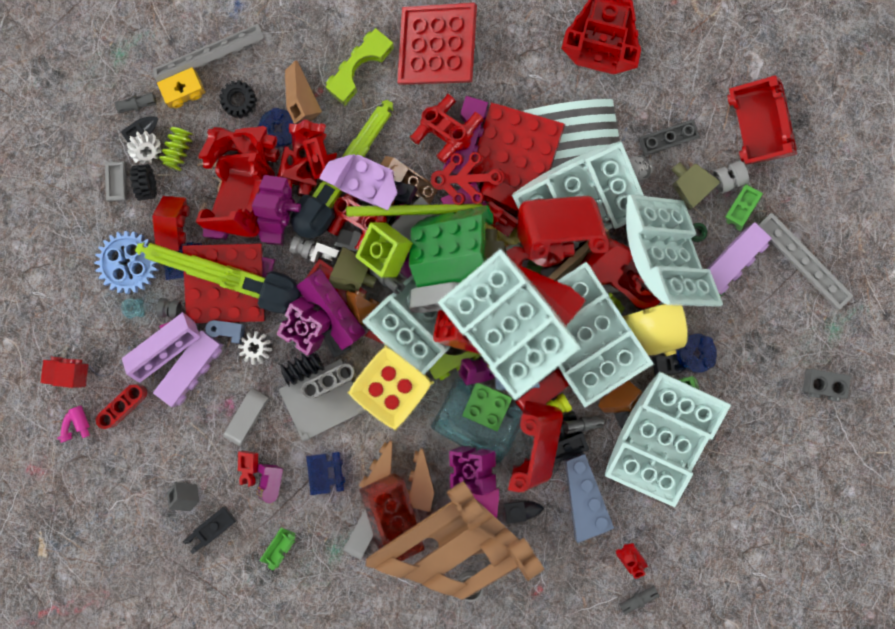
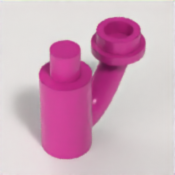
(80, 423)

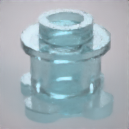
(137, 308)

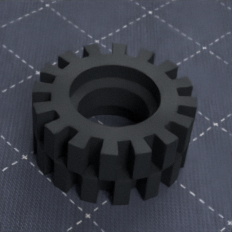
(229, 91)
(143, 182)

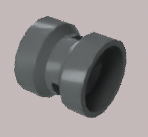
(168, 308)

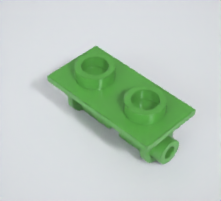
(281, 543)

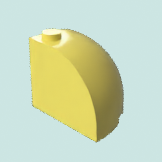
(659, 328)

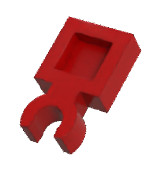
(248, 466)

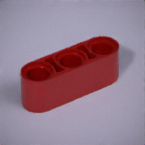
(500, 195)
(549, 388)
(113, 410)

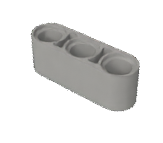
(426, 298)
(321, 388)
(246, 417)
(360, 537)

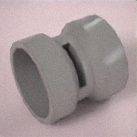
(301, 246)

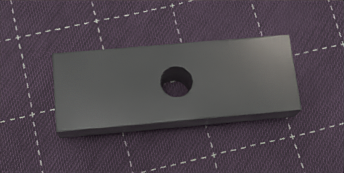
(658, 140)

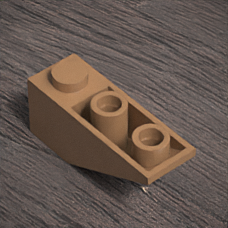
(299, 96)
(408, 176)
(382, 467)
(422, 486)

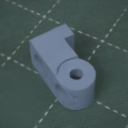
(219, 329)

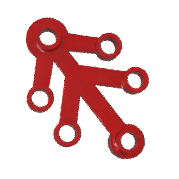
(464, 177)

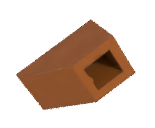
(360, 306)
(620, 399)

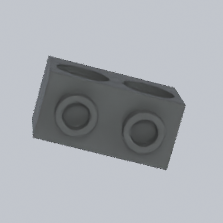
(826, 382)

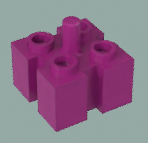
(274, 204)
(304, 326)
(473, 468)

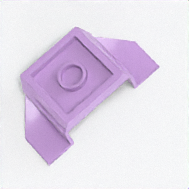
(362, 179)

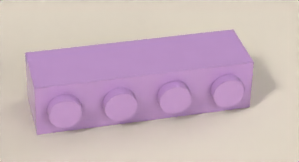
(738, 255)
(160, 347)
(188, 369)

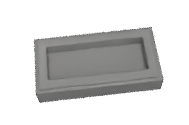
(116, 181)

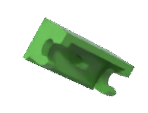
(743, 207)

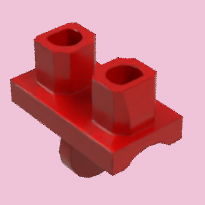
(502, 220)
(632, 560)

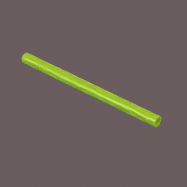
(407, 209)

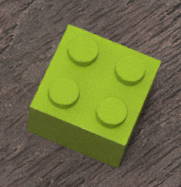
(383, 249)

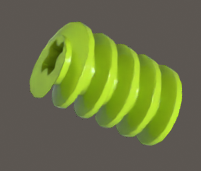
(176, 147)

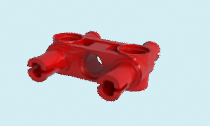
(436, 121)
(360, 221)

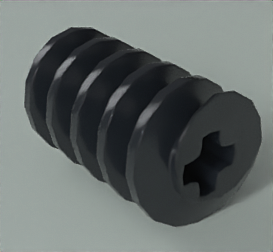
(301, 368)

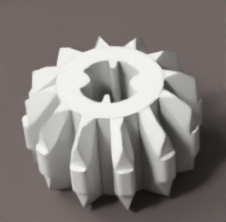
(144, 147)
(253, 355)

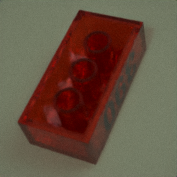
(390, 512)

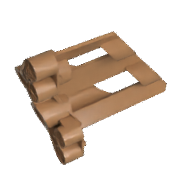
(461, 531)

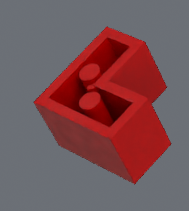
(169, 222)
(64, 372)

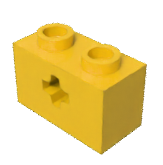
(171, 88)

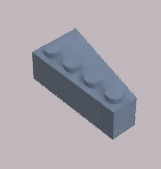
(586, 502)

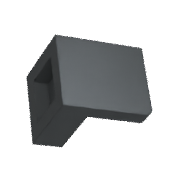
(348, 240)
(182, 496)

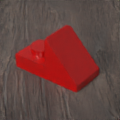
(317, 155)

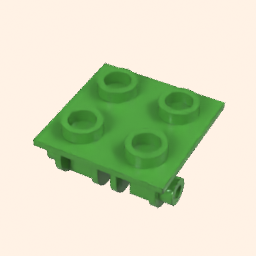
(487, 406)

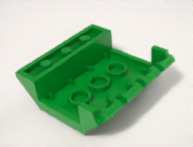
(448, 246)

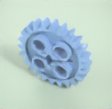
(110, 268)

